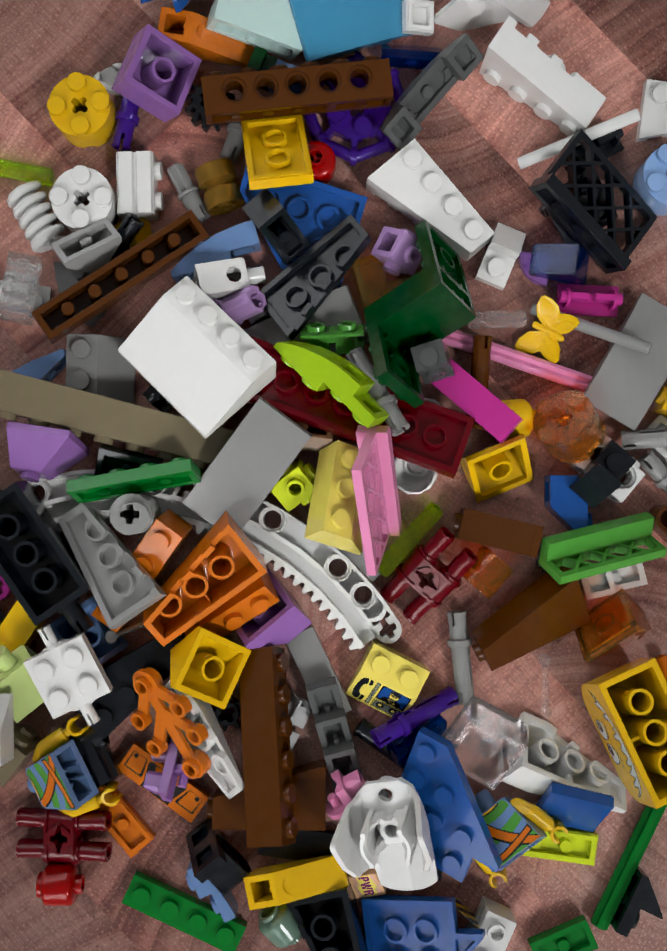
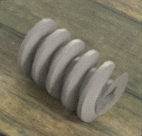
(122, 513)

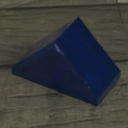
(559, 263)

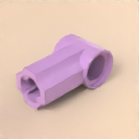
(243, 304)

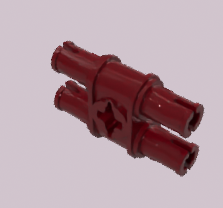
(436, 588)
(63, 836)

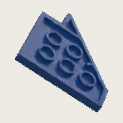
(313, 208)
(450, 806)
(416, 924)

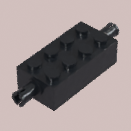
(39, 560)

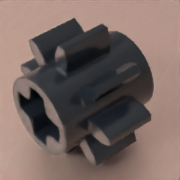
(229, 719)

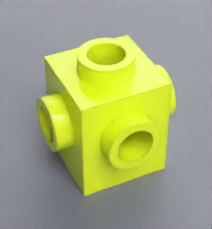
(295, 485)

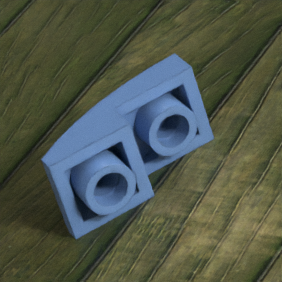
(220, 902)

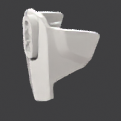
(473, 14)
(386, 836)

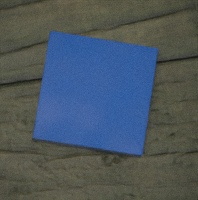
(576, 806)

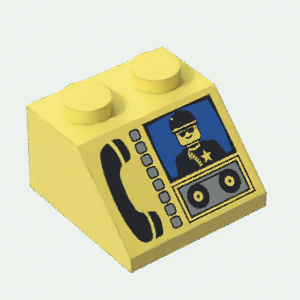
(387, 679)

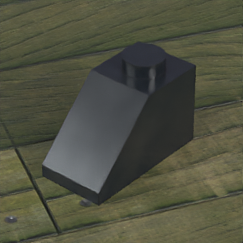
(276, 225)

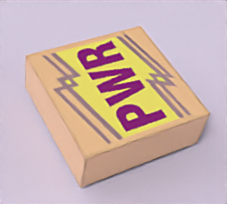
(367, 884)

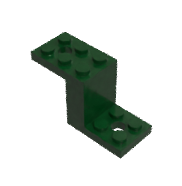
(417, 312)

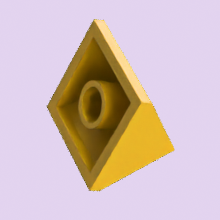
(498, 468)
(207, 666)

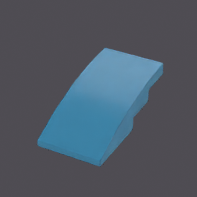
(345, 26)

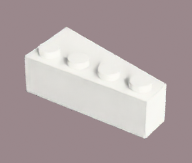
(539, 80)

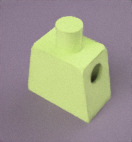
(16, 680)

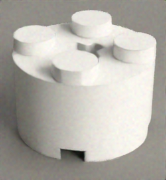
(74, 189)

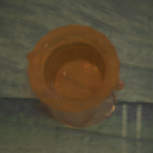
(488, 573)

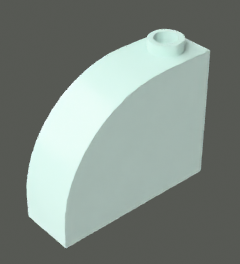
(257, 23)

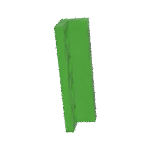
(597, 544)

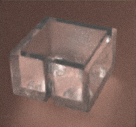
(480, 741)

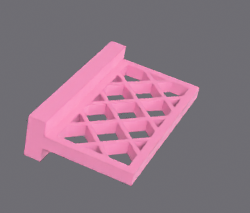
(376, 493)

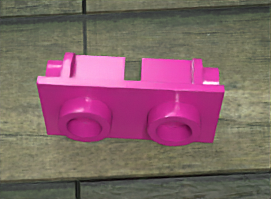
(589, 300)

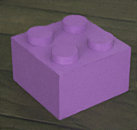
(156, 73)

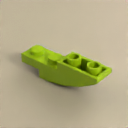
(328, 370)

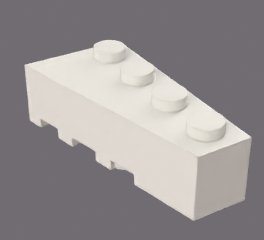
(423, 192)

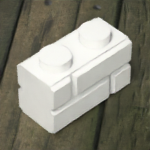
(138, 184)

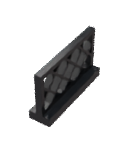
(582, 221)

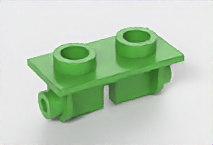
(343, 335)

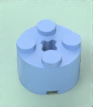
(651, 181)

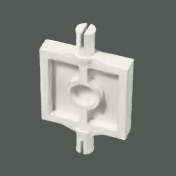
(68, 675)

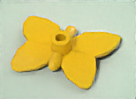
(550, 331)

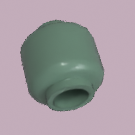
(279, 926)

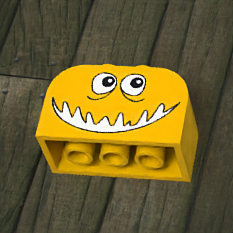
(632, 723)

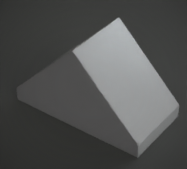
(88, 247)

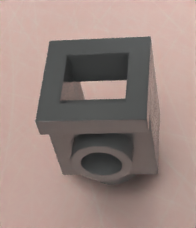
(432, 361)

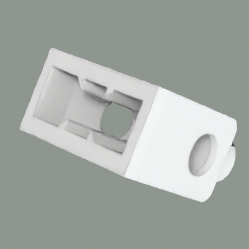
(215, 276)

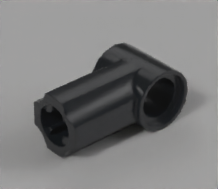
(97, 757)

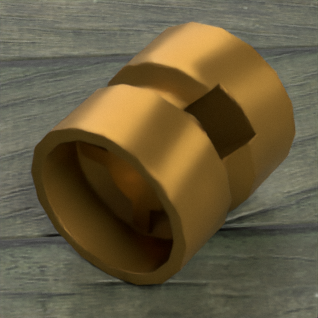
(218, 181)

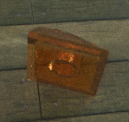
(613, 626)

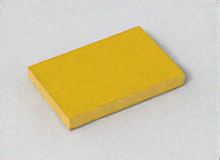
(276, 152)

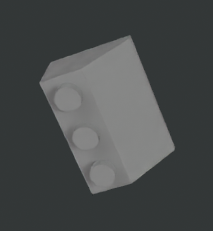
(98, 367)

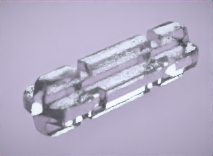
(499, 319)

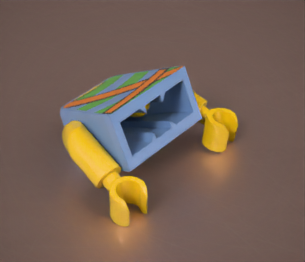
(62, 776)
(514, 829)

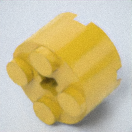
(71, 99)

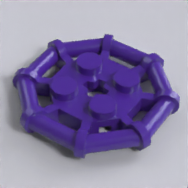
(356, 128)

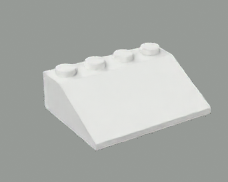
(198, 357)

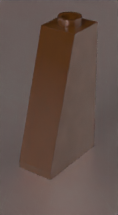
(531, 621)
(308, 806)

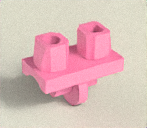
(346, 790)

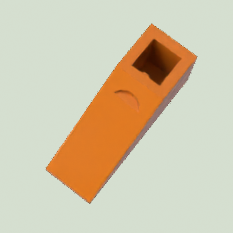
(190, 32)

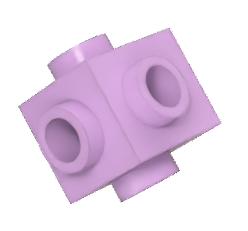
(397, 251)

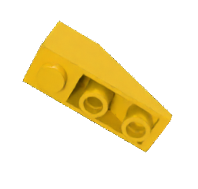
(293, 881)

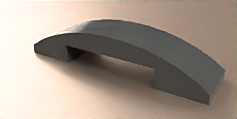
(429, 88)

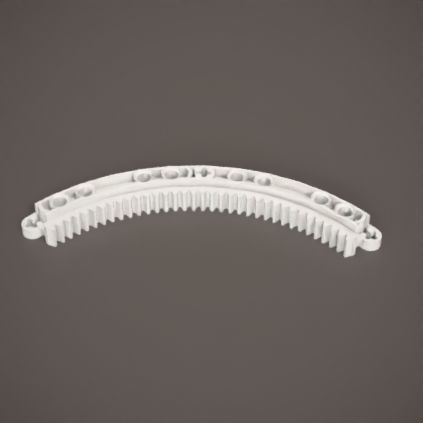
(284, 545)

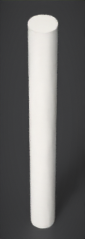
(593, 132)

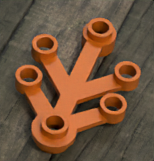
(150, 689)

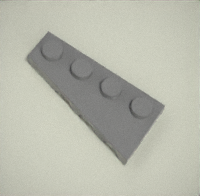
(110, 569)

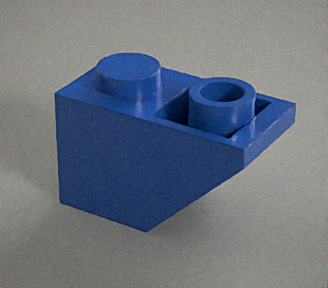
(564, 503)

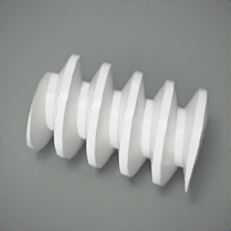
(33, 216)

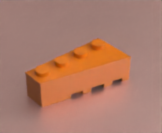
(205, 580)

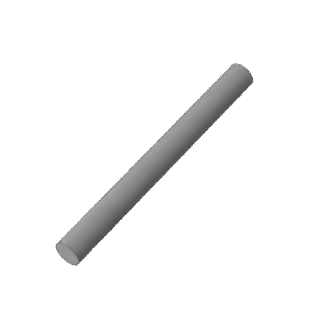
(609, 334)

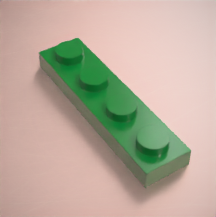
(138, 480)
(183, 912)

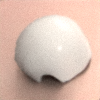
(413, 478)

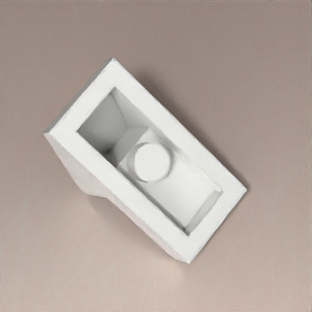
(500, 256)

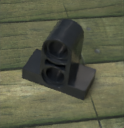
(215, 858)

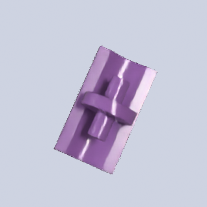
(165, 782)

